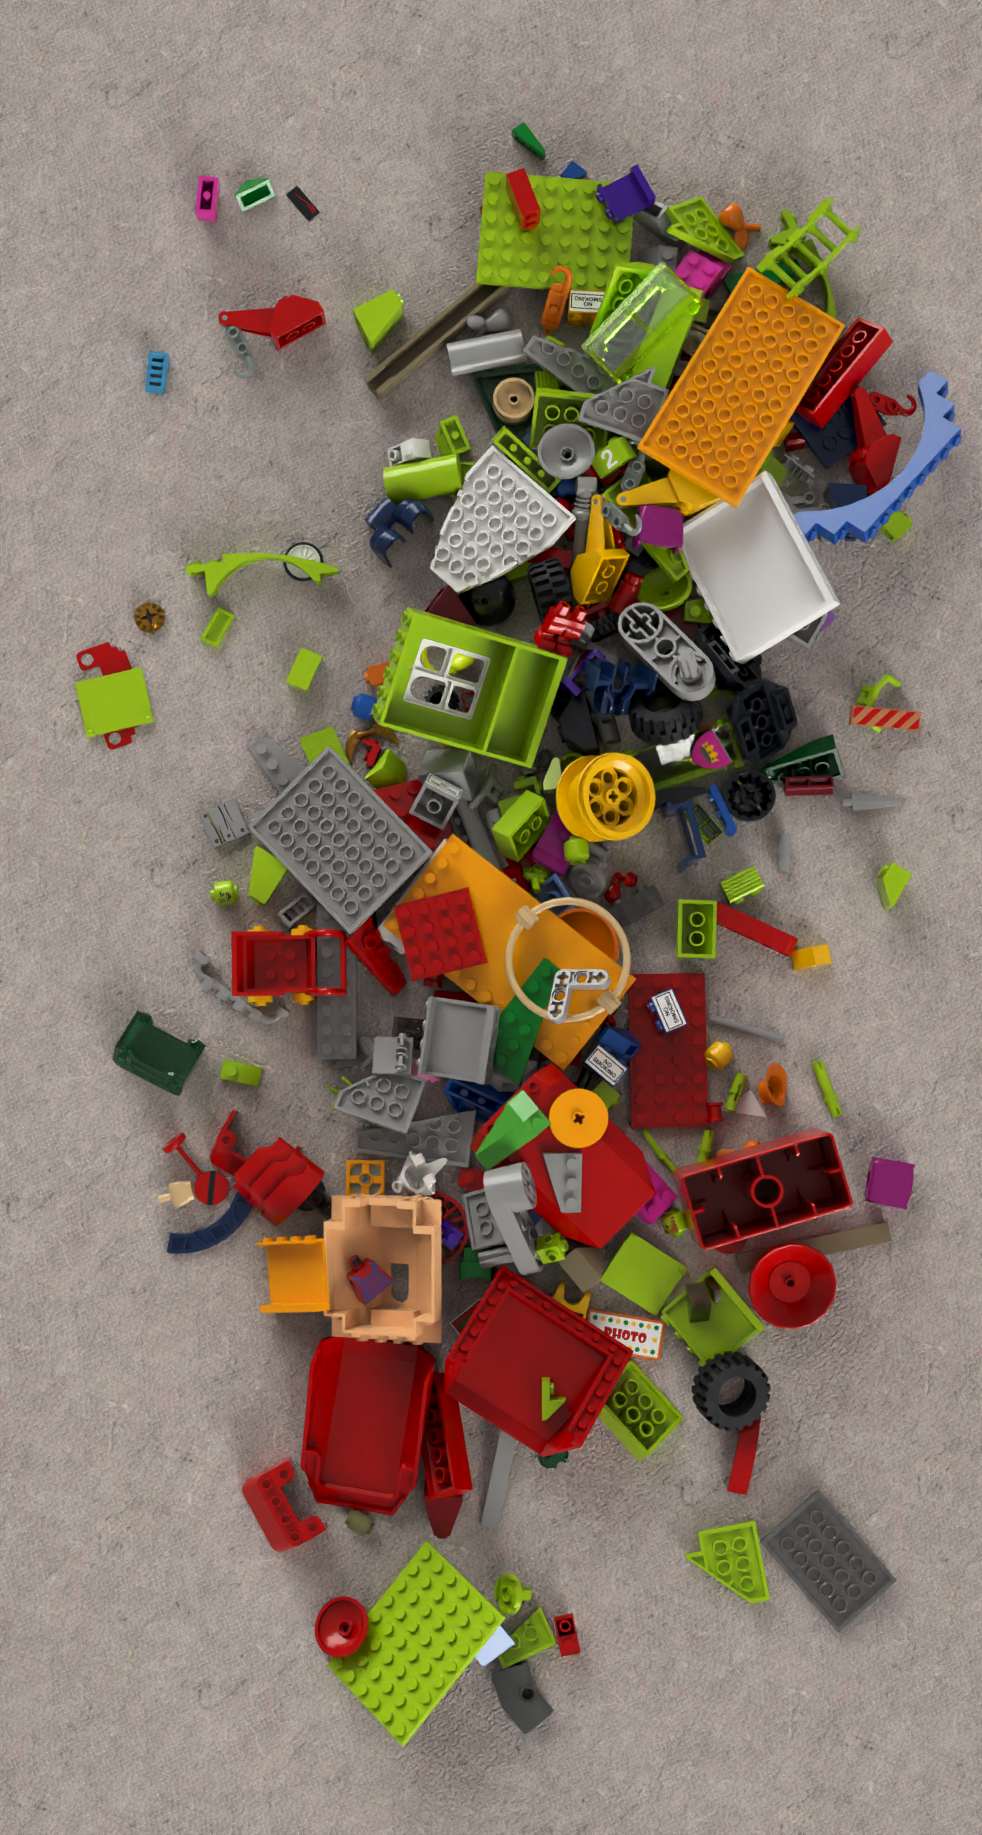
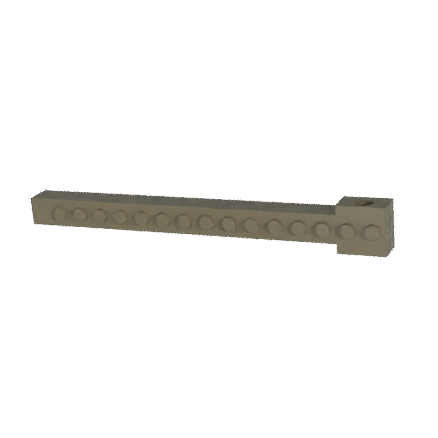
(432, 338)

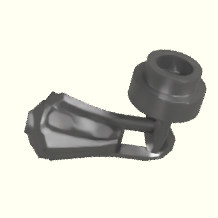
(544, 757)

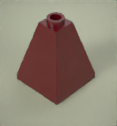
(449, 606)
(442, 1513)

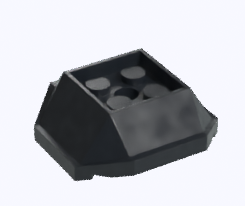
(728, 674)
(762, 719)

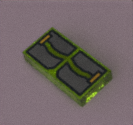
(708, 829)

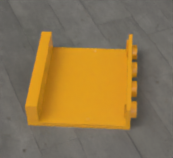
(296, 1274)

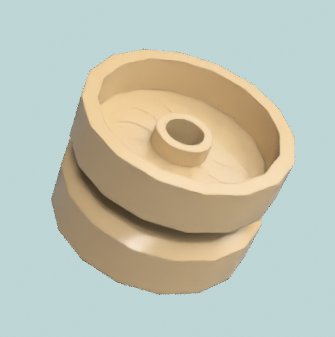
(522, 402)

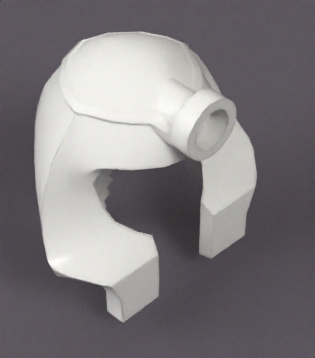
(418, 1176)

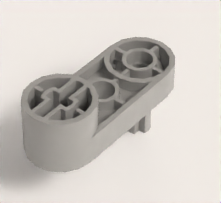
(683, 665)
(510, 1196)

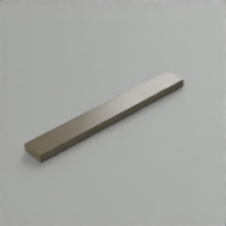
(827, 1243)

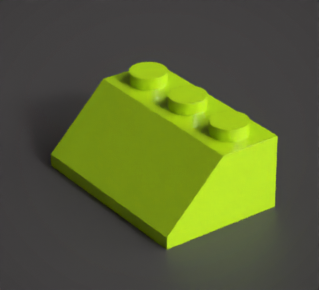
(695, 929)

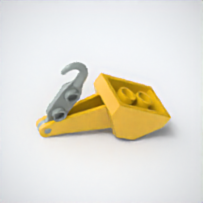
(666, 492)
(600, 567)

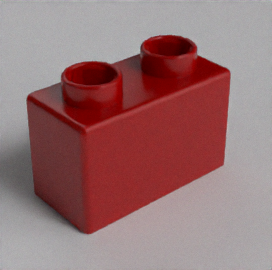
(762, 1188)

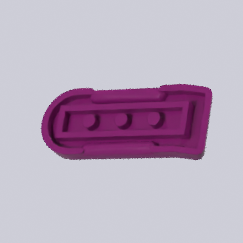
(549, 847)

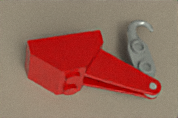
(284, 324)

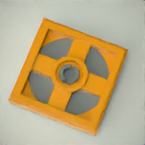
(365, 1177)

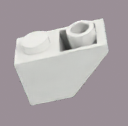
(409, 451)

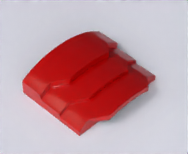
(277, 1180)

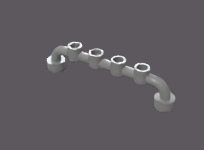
(225, 993)

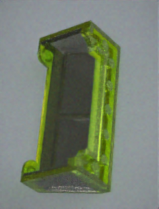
(674, 763)

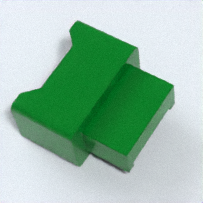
(471, 1266)

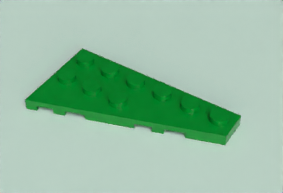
(520, 1026)

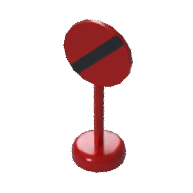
(210, 1186)

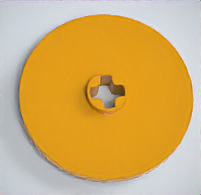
(593, 1121)

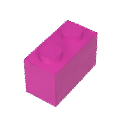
(207, 199)

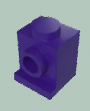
(449, 1234)

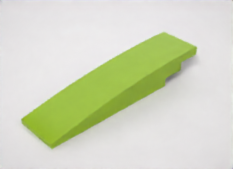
(667, 351)

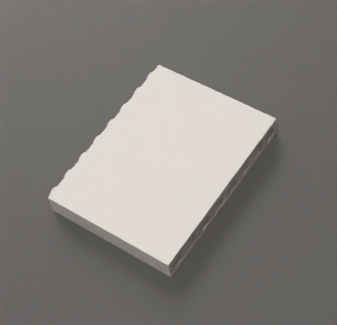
(755, 570)

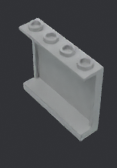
(459, 1040)

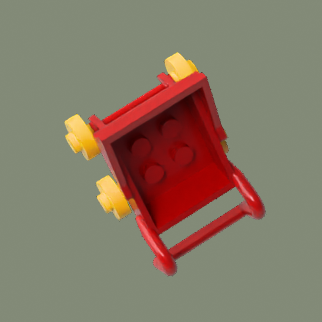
(275, 964)

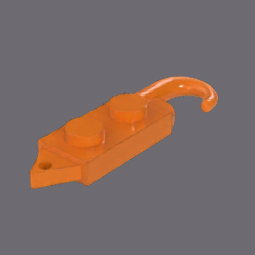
(556, 301)

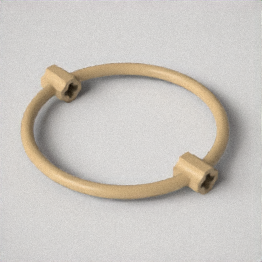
(528, 918)

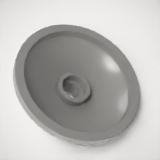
(566, 440)

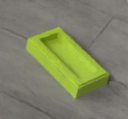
(217, 627)

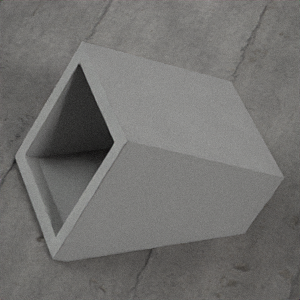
(453, 766)

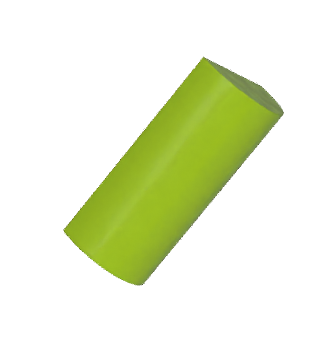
(423, 479)

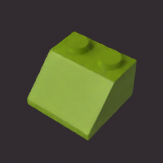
(891, 883)

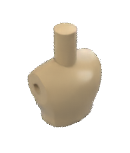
(179, 1193)

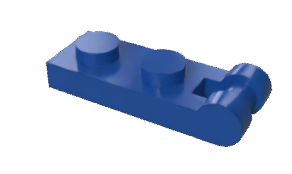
(722, 811)

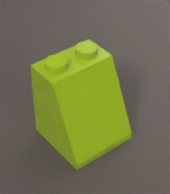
(378, 318)

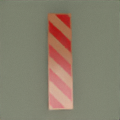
(884, 718)

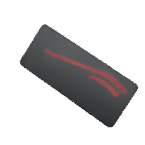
(302, 203)

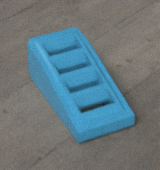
(150, 371)

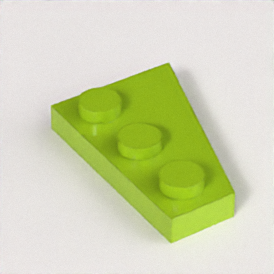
(530, 1639)

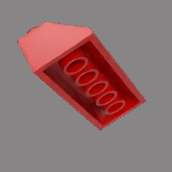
(843, 370)
(445, 1446)

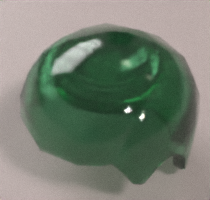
(552, 1460)

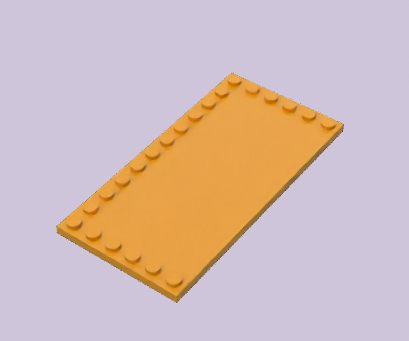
(741, 387)
(495, 904)

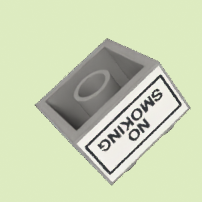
(436, 801)

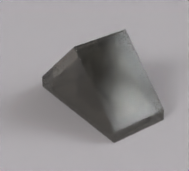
(698, 1302)

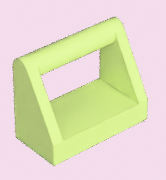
(552, 777)

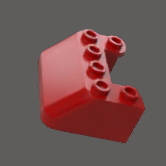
(274, 1510)

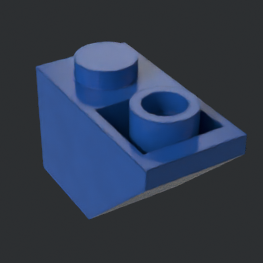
(619, 1041)

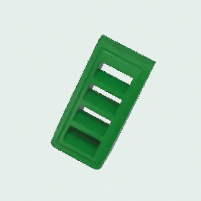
(526, 138)

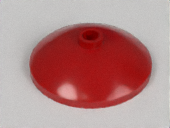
(332, 1626)

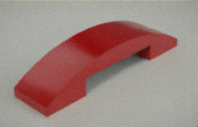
(744, 1458)

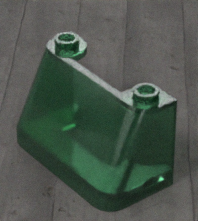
(156, 1054)

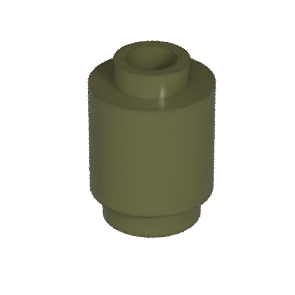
(359, 1522)

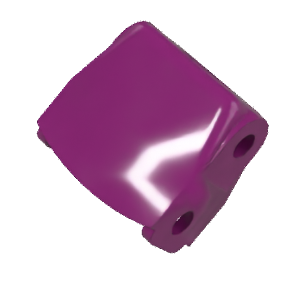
(660, 527)
(889, 1182)

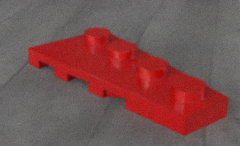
(375, 956)

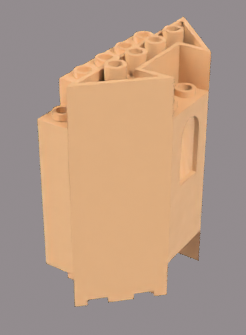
(387, 1232)

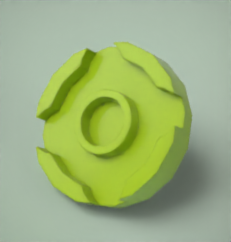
(510, 1593)

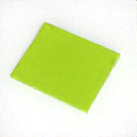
(114, 702)
(643, 1273)

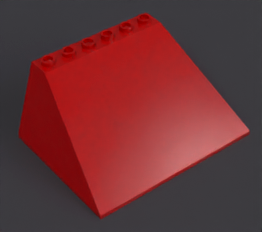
(515, 1342)

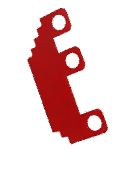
(110, 662)

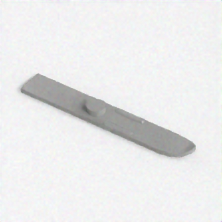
(498, 1481)

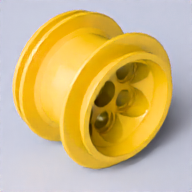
(624, 796)

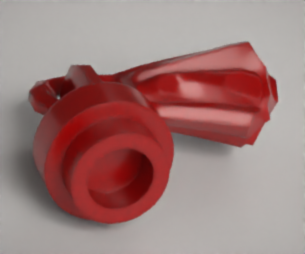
(613, 892)

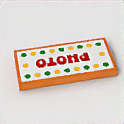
(637, 1333)

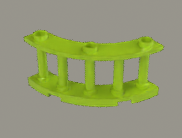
(794, 241)

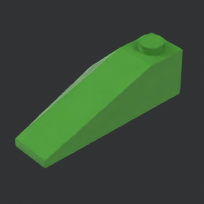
(513, 1129)

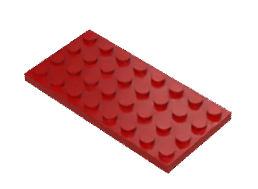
(668, 1068)

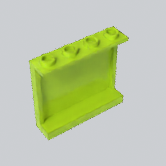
(728, 1326)

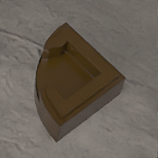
(713, 1289)

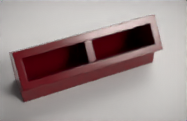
(808, 785)

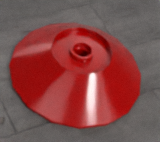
(805, 1298)

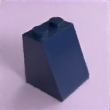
(842, 495)

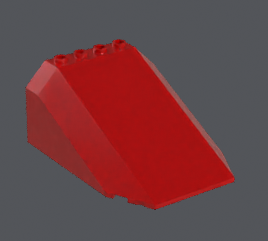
(612, 1169)
(366, 1422)

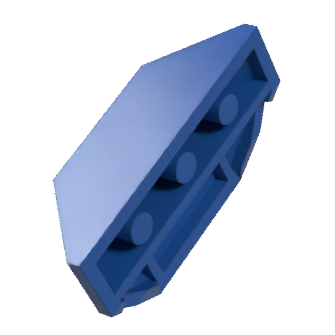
(472, 1096)

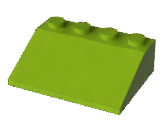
(622, 283)
(561, 407)
(638, 1412)

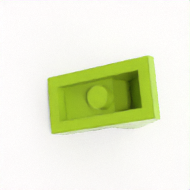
(241, 1073)
(549, 1404)

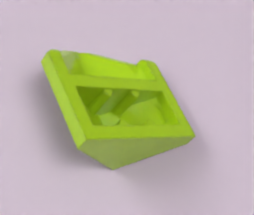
(387, 771)

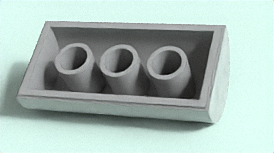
(486, 352)

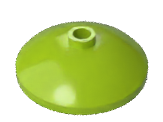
(662, 592)

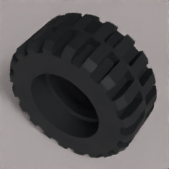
(549, 586)
(664, 726)
(746, 1406)

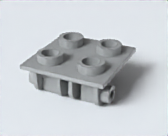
(809, 469)
(393, 1055)

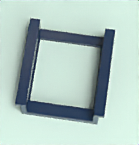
(680, 809)

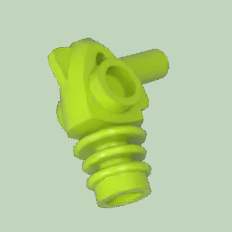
(537, 876)

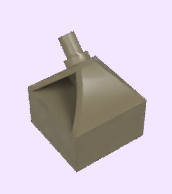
(584, 1265)

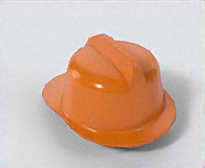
(773, 1087)

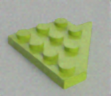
(700, 227)
(734, 1559)

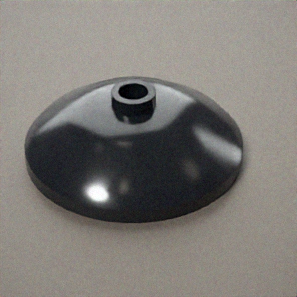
(500, 603)

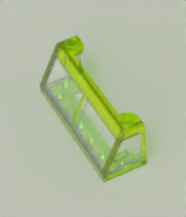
(640, 323)

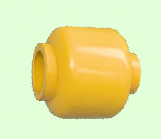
(718, 1055)

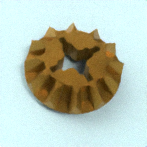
(157, 621)

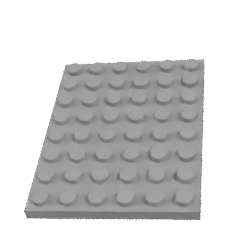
(340, 840)

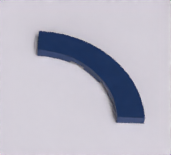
(213, 1234)

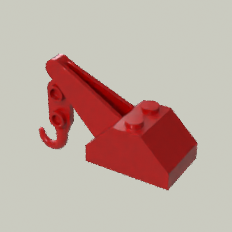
(876, 450)

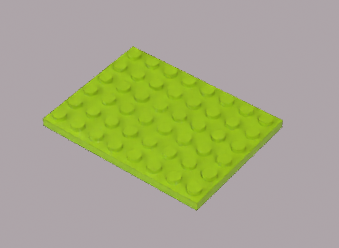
(569, 234)
(418, 1642)

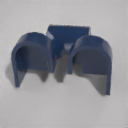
(385, 516)
(617, 700)

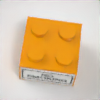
(583, 307)

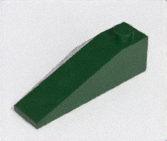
(812, 759)

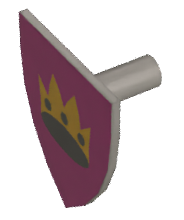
(710, 751)

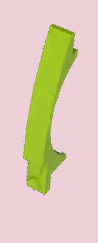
(789, 223)
(218, 572)

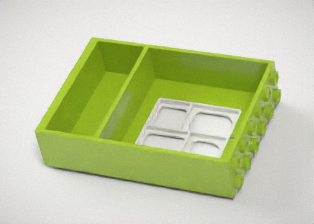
(508, 700)

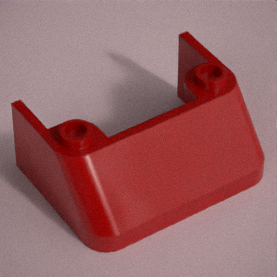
(222, 1151)

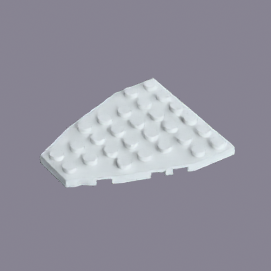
(496, 524)

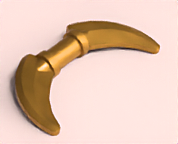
(354, 738)

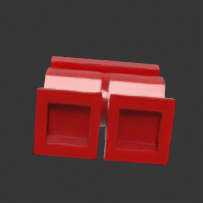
(559, 628)

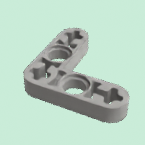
(584, 642)
(572, 984)

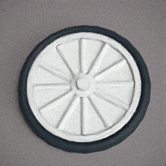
(302, 550)

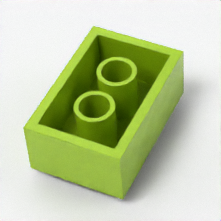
(521, 825)

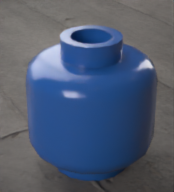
(363, 706)

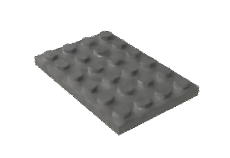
(828, 1561)

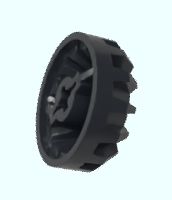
(739, 783)

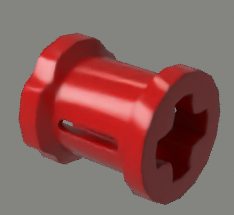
(714, 1112)

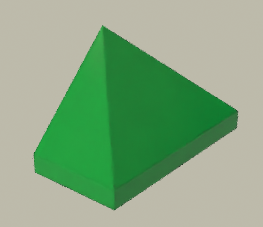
(253, 193)

